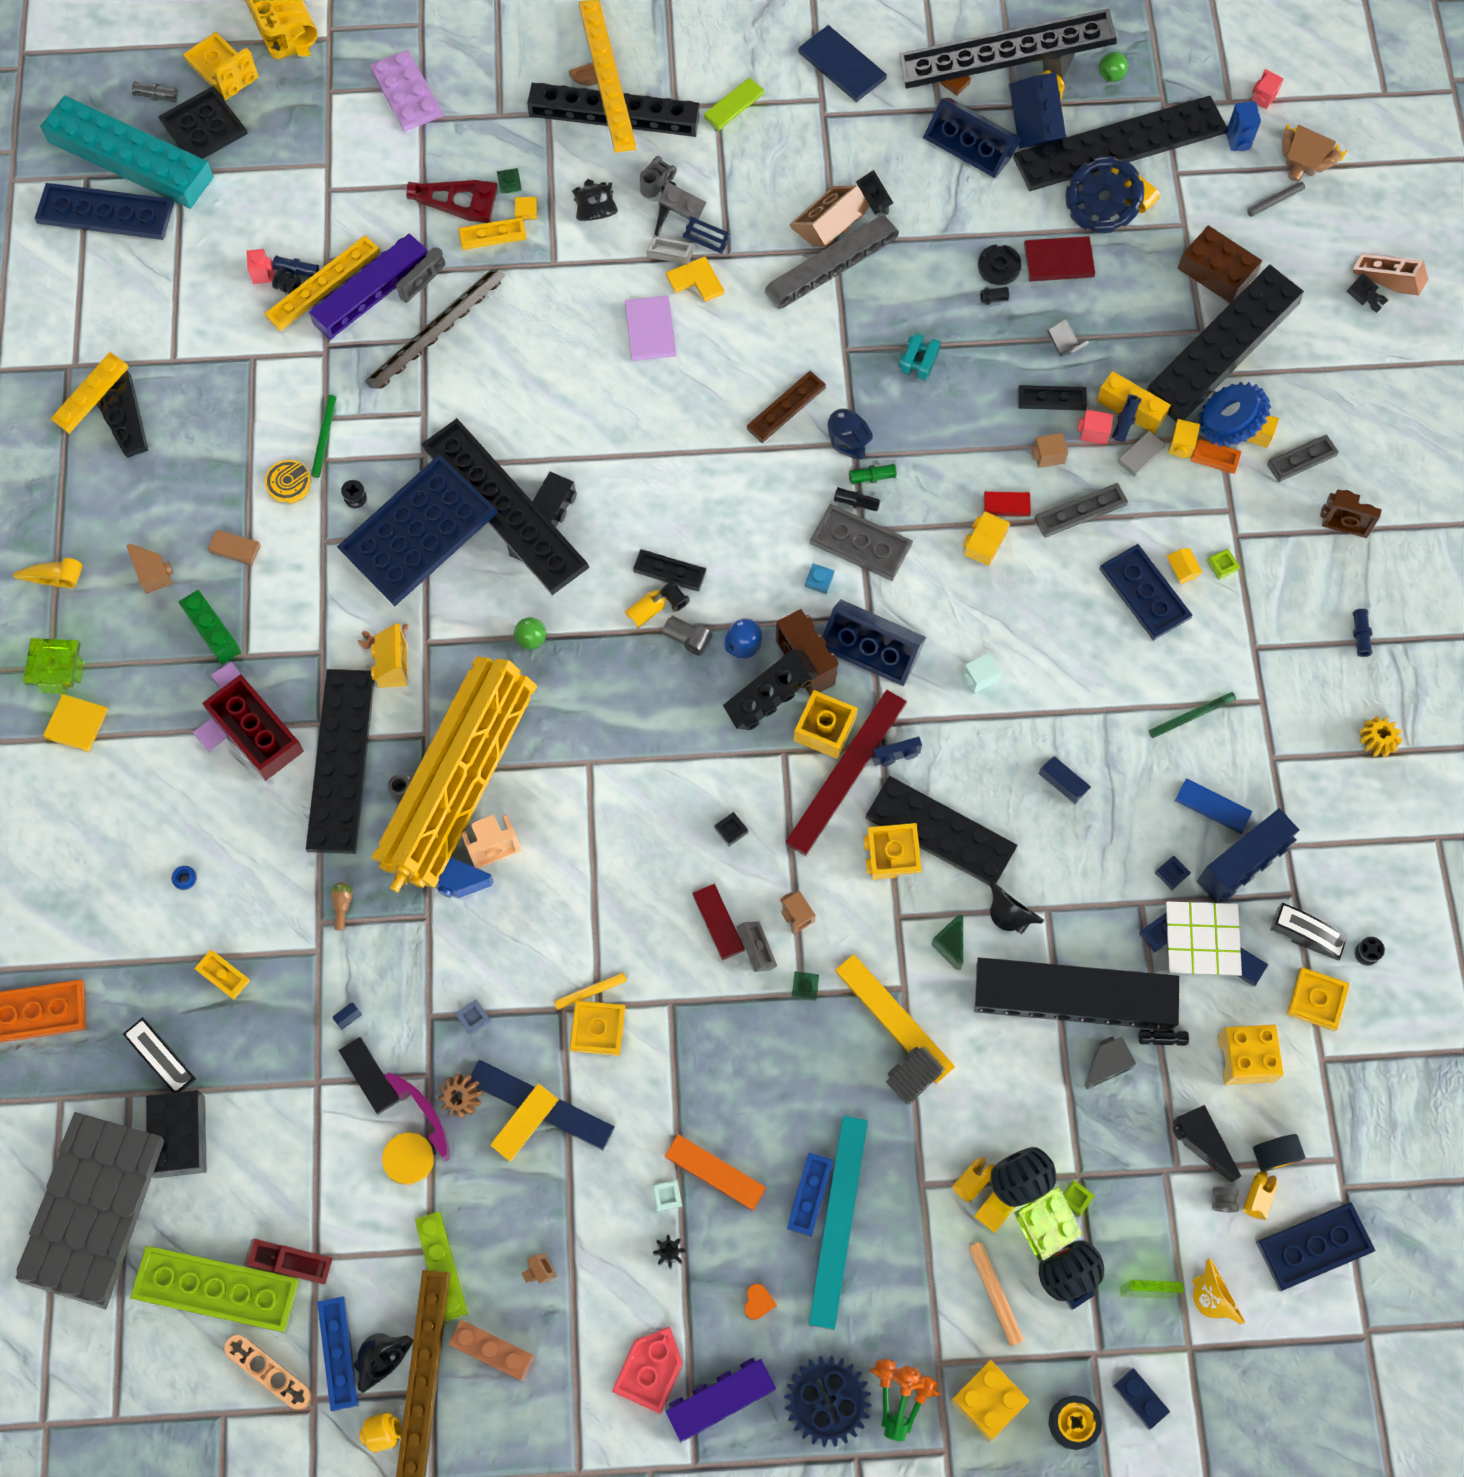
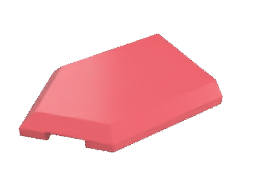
(650, 1370)

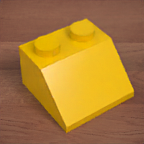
(390, 658)

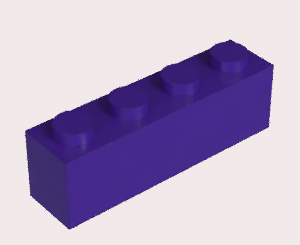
(720, 1400)

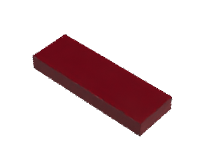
(718, 922)

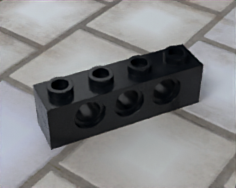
(740, 706)

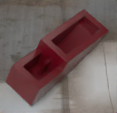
(288, 1261)

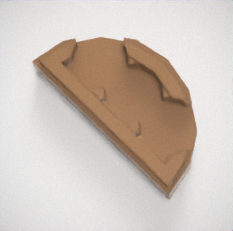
(584, 75)

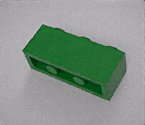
(210, 627)

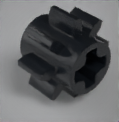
(663, 1246)

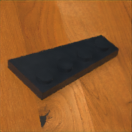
(123, 416)

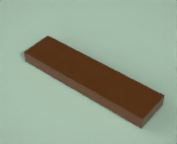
(786, 406)

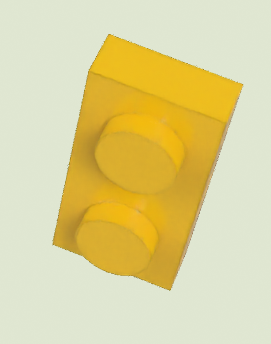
(222, 974)

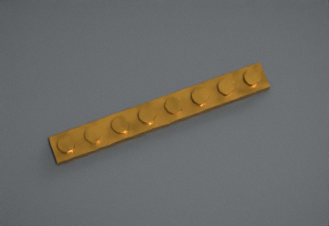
(423, 1374)

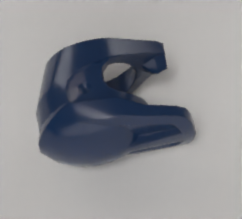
(851, 430)

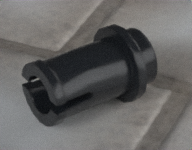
(994, 295)

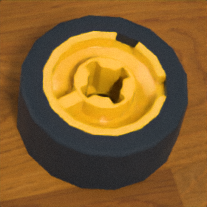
(1061, 1422)

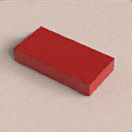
(1007, 503)

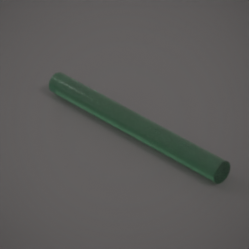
(1191, 715)

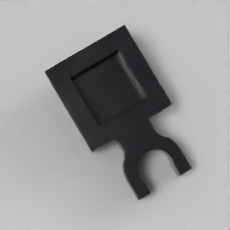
(1365, 291)

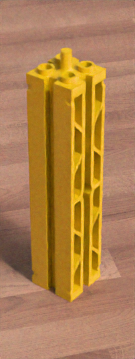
(454, 773)

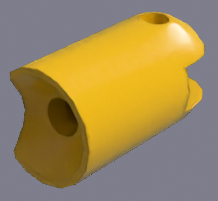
(645, 608)
(970, 1183)
(1260, 1195)

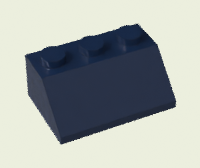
(1037, 110)

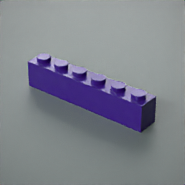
(367, 287)

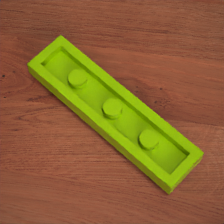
(440, 1258)

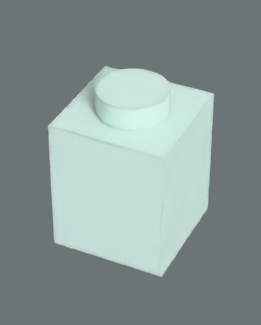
(981, 673)

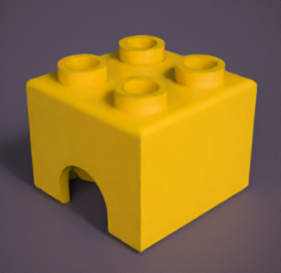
(1251, 1054)

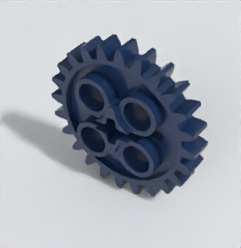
(850, 1391)

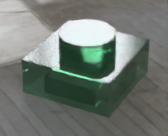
(509, 181)
(805, 986)

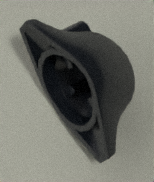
(1009, 913)
(379, 1358)

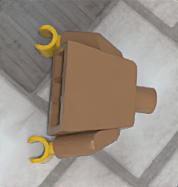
(1308, 152)

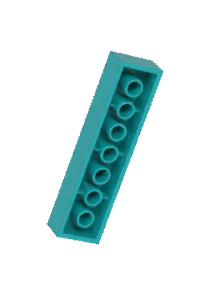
(127, 151)

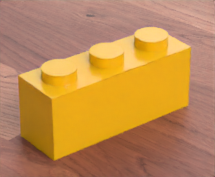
(1151, 410)

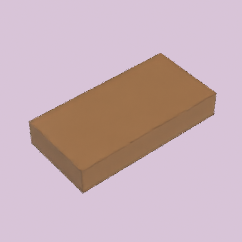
(234, 547)

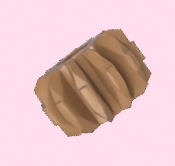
(468, 1100)

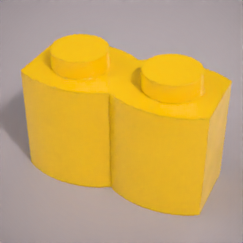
(986, 538)

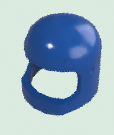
(745, 637)

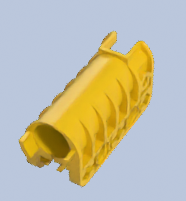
(287, 25)

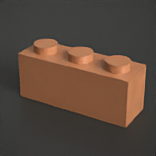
(492, 1350)

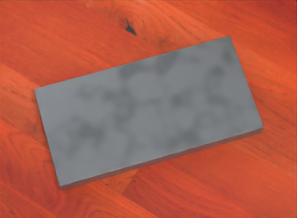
(861, 542)

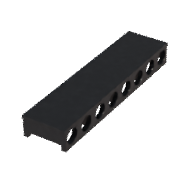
(1077, 994)

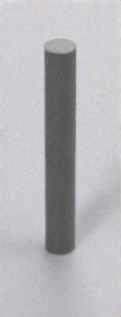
(1276, 199)

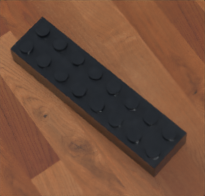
(1226, 342)

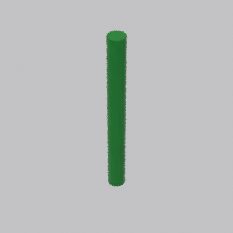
(323, 436)

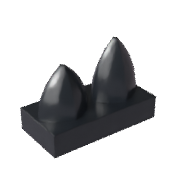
(875, 193)

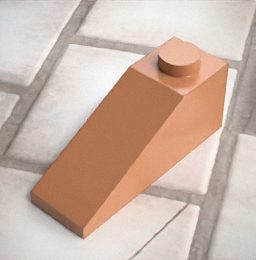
(1395, 273)

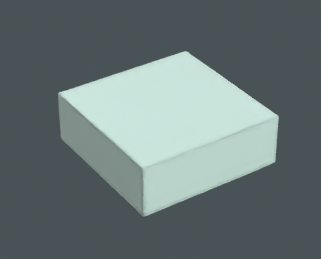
(667, 1196)

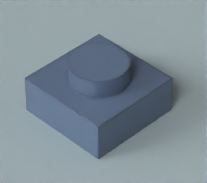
(473, 1017)

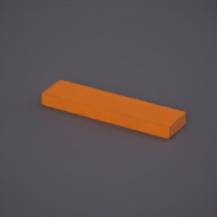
(715, 1172)

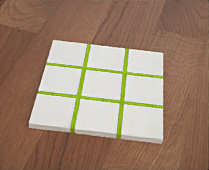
(1203, 938)

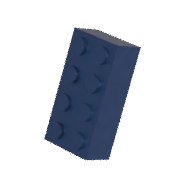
(1248, 856)

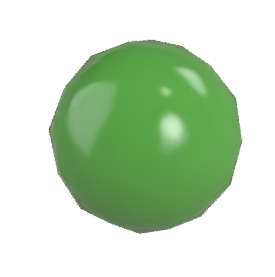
(1113, 66)
(529, 633)

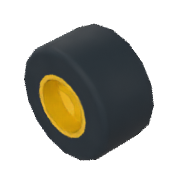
(1279, 1152)

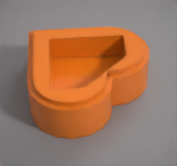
(758, 1302)

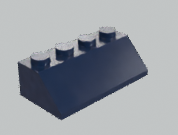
(971, 137)
(872, 642)

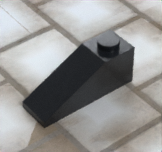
(1202, 1138)

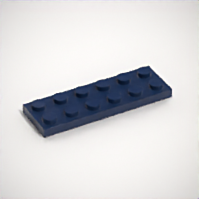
(104, 211)

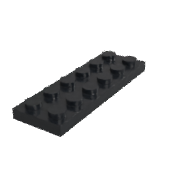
(943, 831)

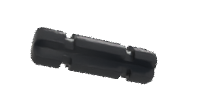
(1163, 1037)

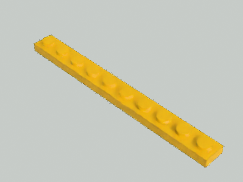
(607, 76)

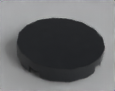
(999, 264)

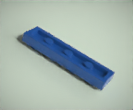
(337, 1354)

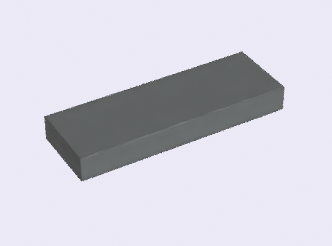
(1302, 458)

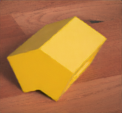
(1184, 565)

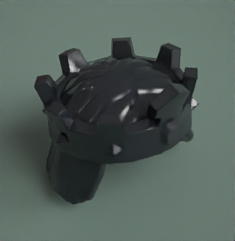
(594, 201)

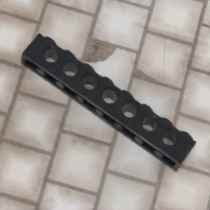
(586, 107)

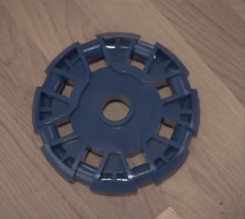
(1104, 182)

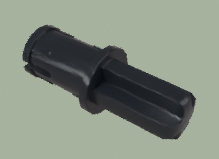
(856, 499)

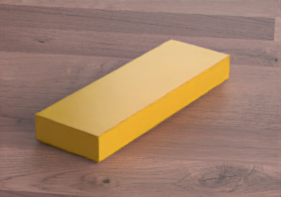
(492, 233)
(524, 1122)

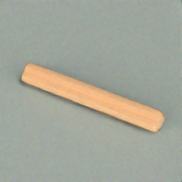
(996, 1293)

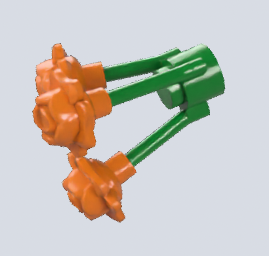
(909, 1380)

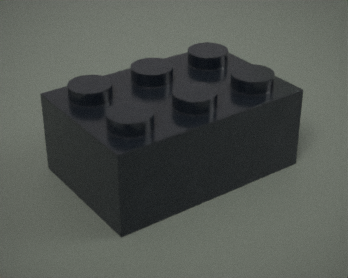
(182, 1125)

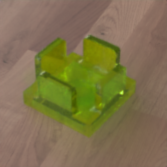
(53, 665)

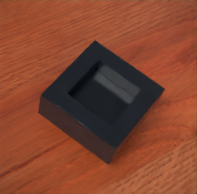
(731, 829)

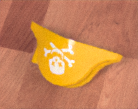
(1213, 1296)

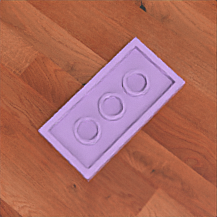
(406, 90)

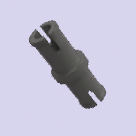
(154, 91)

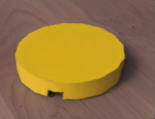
(408, 1158)

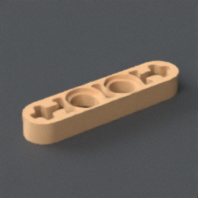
(270, 1369)

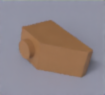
(150, 568)

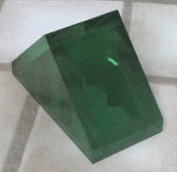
(950, 942)

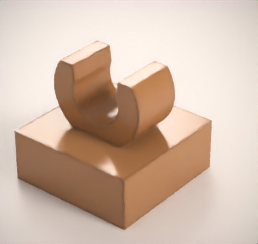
(539, 1269)

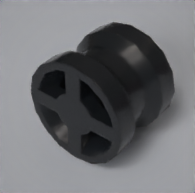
(359, 496)
(1373, 946)

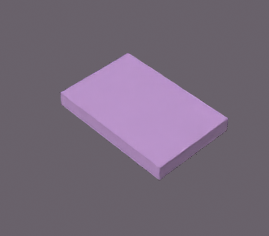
(650, 328)

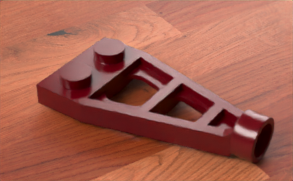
(481, 203)

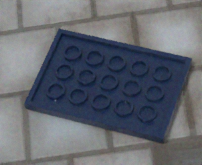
(417, 530)

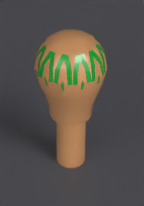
(341, 897)

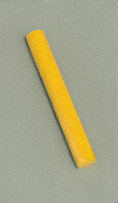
(590, 991)

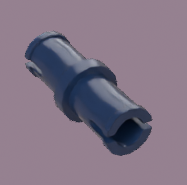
(295, 266)
(1126, 418)
(1362, 633)

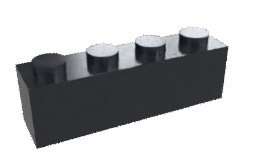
(553, 500)

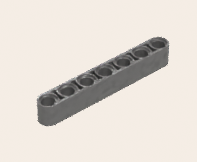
(831, 262)

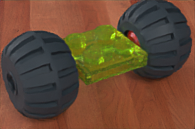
(1048, 1223)

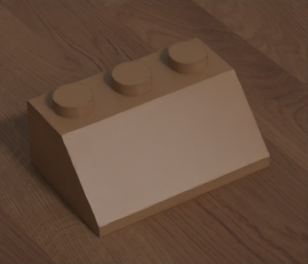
(831, 215)

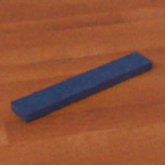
(562, 1116)

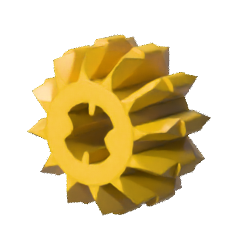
(1384, 744)

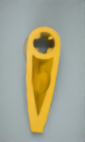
(57, 574)

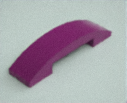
(404, 1090)

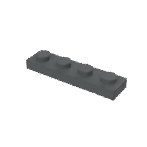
(1081, 510)

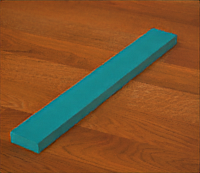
(838, 1223)

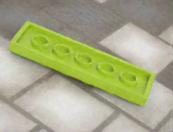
(215, 1289)

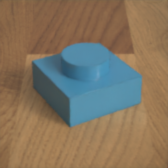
(819, 578)

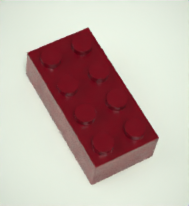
(253, 727)

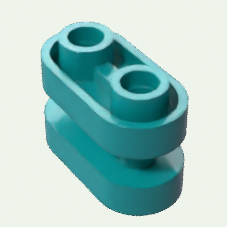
(915, 345)

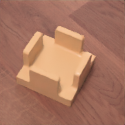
(491, 842)

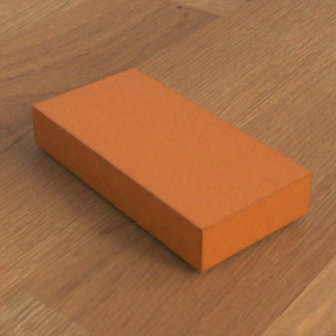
(1215, 456)

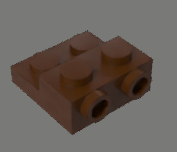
(1347, 515)

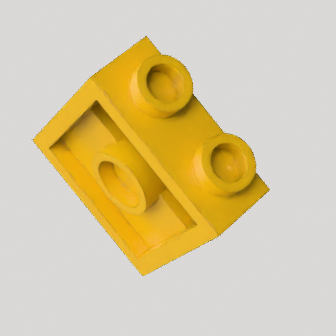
(892, 851)

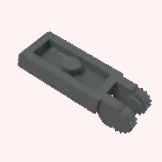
(420, 275)

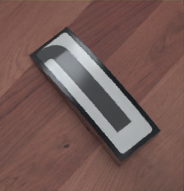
(1308, 931)
(159, 1056)

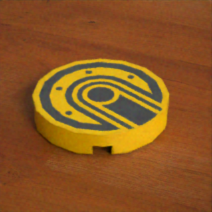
(288, 481)

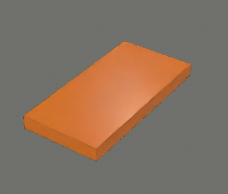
(42, 1010)

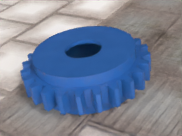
(1240, 425)

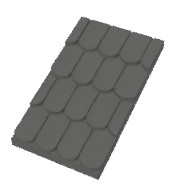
(89, 1210)

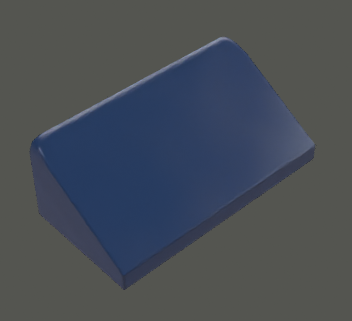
(1064, 780)

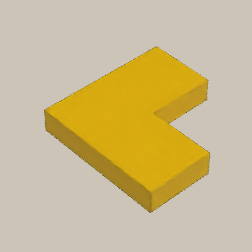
(697, 274)

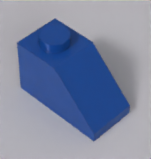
(462, 879)

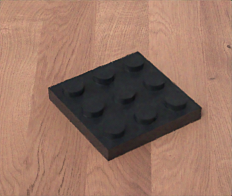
(203, 124)

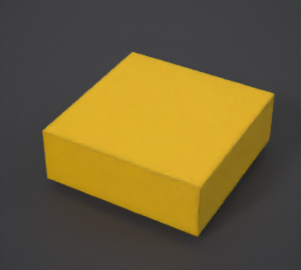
(526, 207)

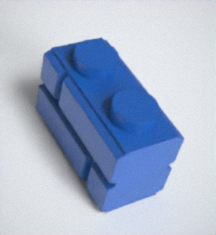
(1243, 126)

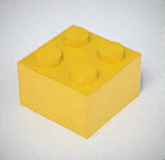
(825, 724)
(989, 1400)

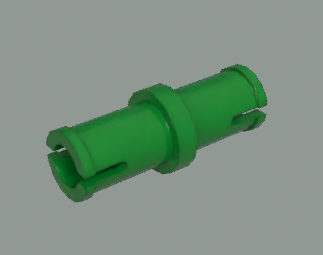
(872, 474)

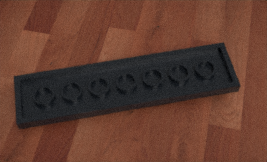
(340, 762)

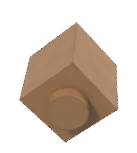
(1050, 450)

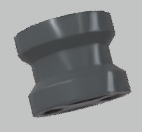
(1225, 1199)

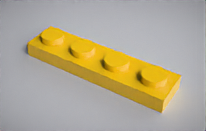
(89, 392)

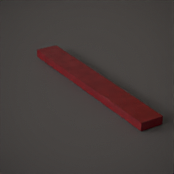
(845, 773)

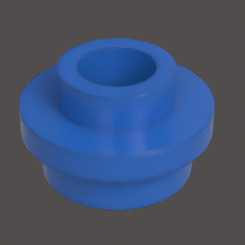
(179, 873)

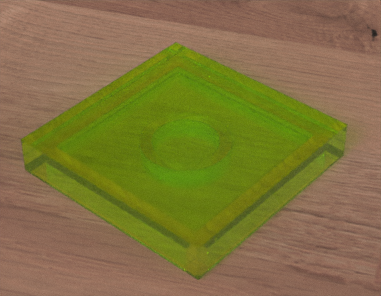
(1152, 1289)

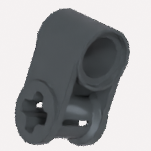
(655, 176)

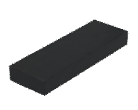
(1052, 397)
(669, 570)
(368, 1075)

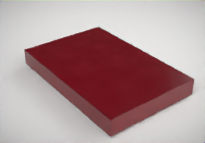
(1059, 258)

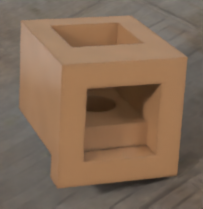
(797, 911)

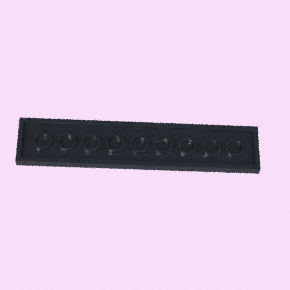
(1008, 48)
(1125, 140)
(518, 518)

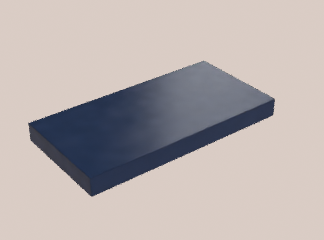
(842, 63)
(1145, 592)
(1315, 1246)

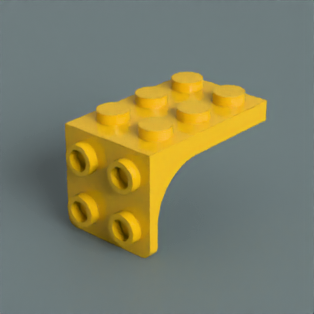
(222, 65)

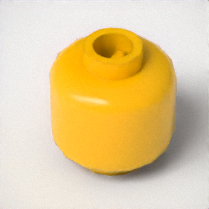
(380, 1432)

